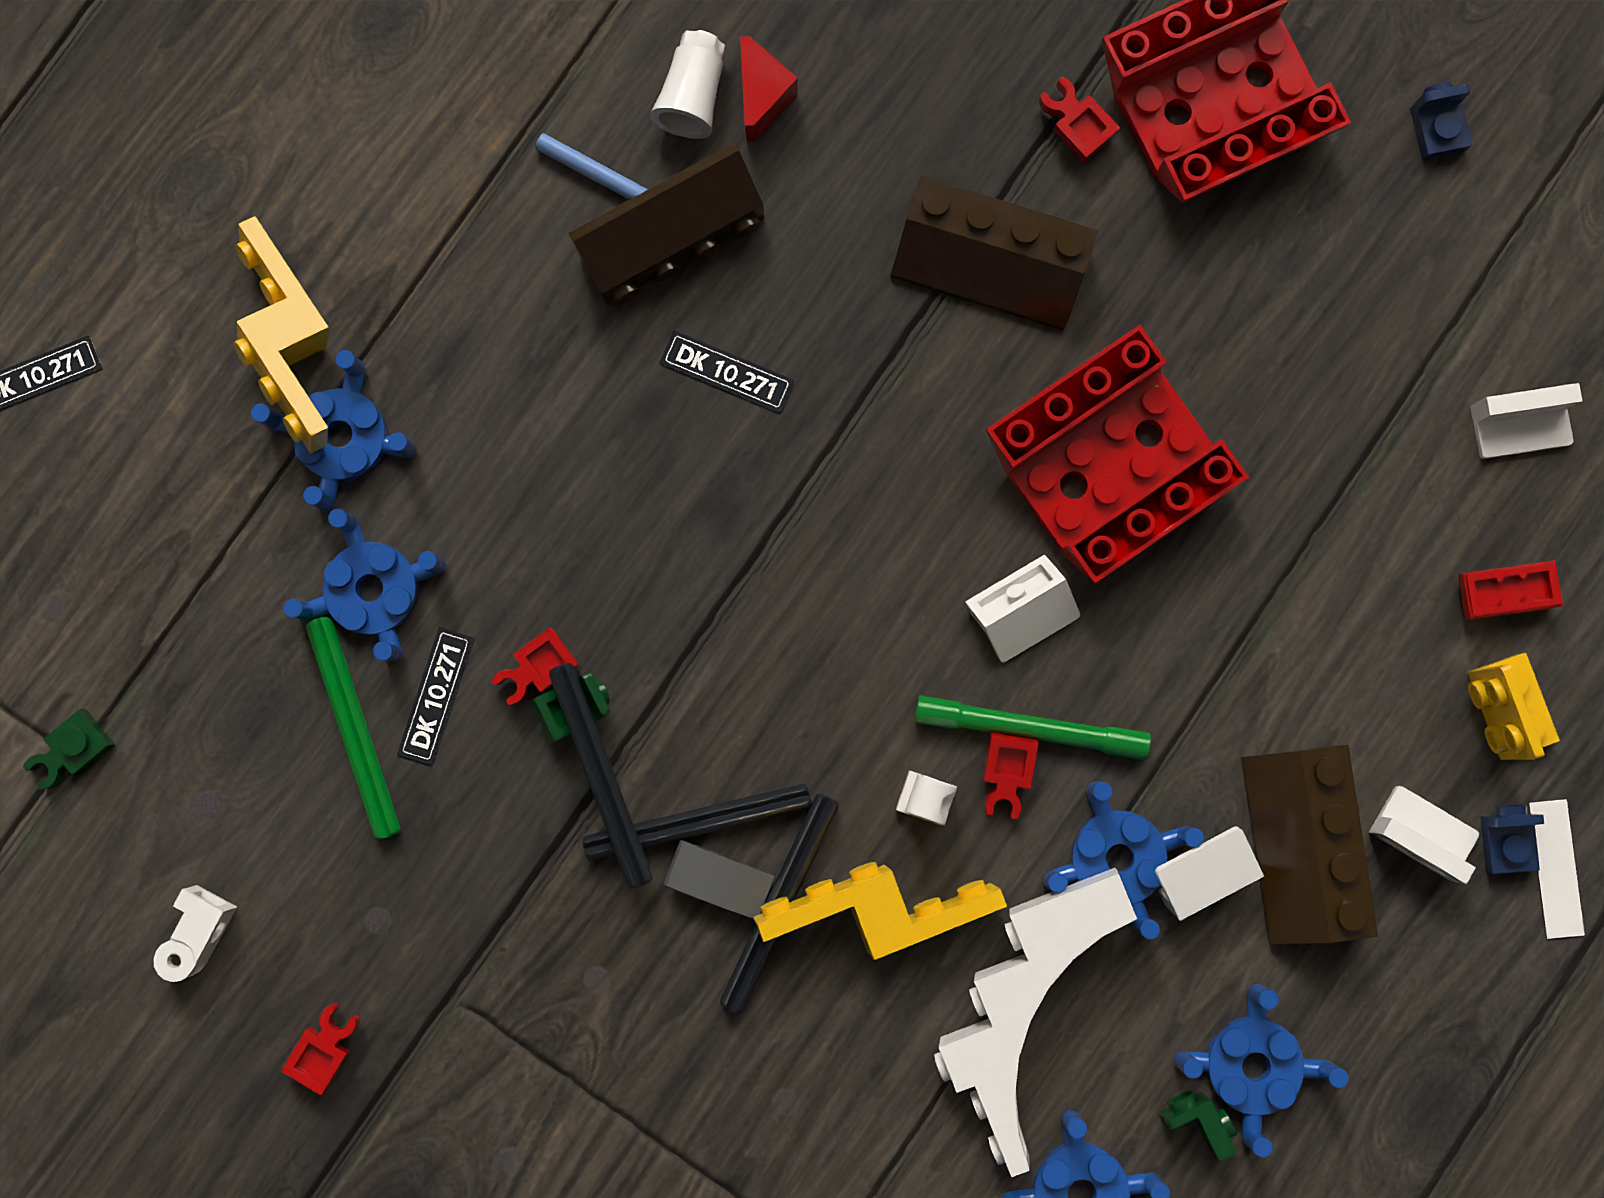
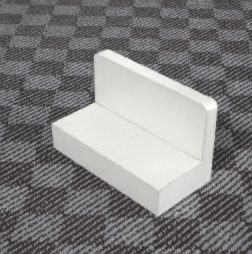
(1524, 421)
(1024, 608)
(1426, 834)
(1207, 873)

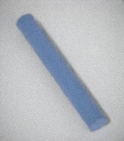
(588, 167)

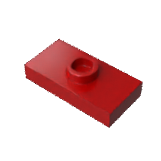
(1510, 590)

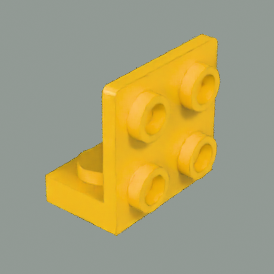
(1512, 708)

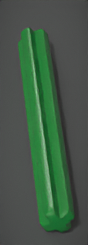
(353, 728)

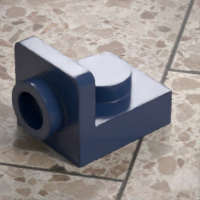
(1441, 120)
(1510, 840)

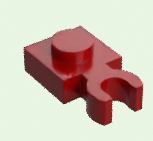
(1082, 125)
(536, 661)
(1009, 765)
(319, 1054)

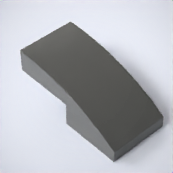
(718, 879)

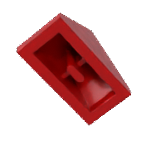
(766, 87)

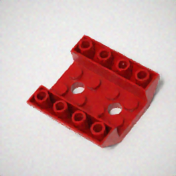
(1199, 61)
(1089, 430)

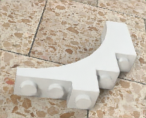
(987, 1053)

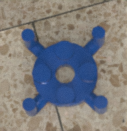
(368, 441)
(343, 583)
(1140, 836)
(1283, 1071)
(1089, 1162)

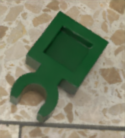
(73, 746)

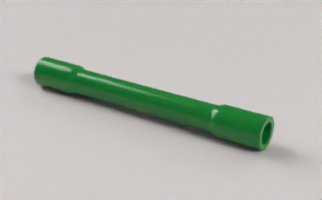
(1106, 739)

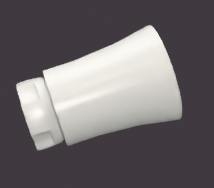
(691, 87)

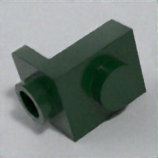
(550, 712)
(1212, 1124)

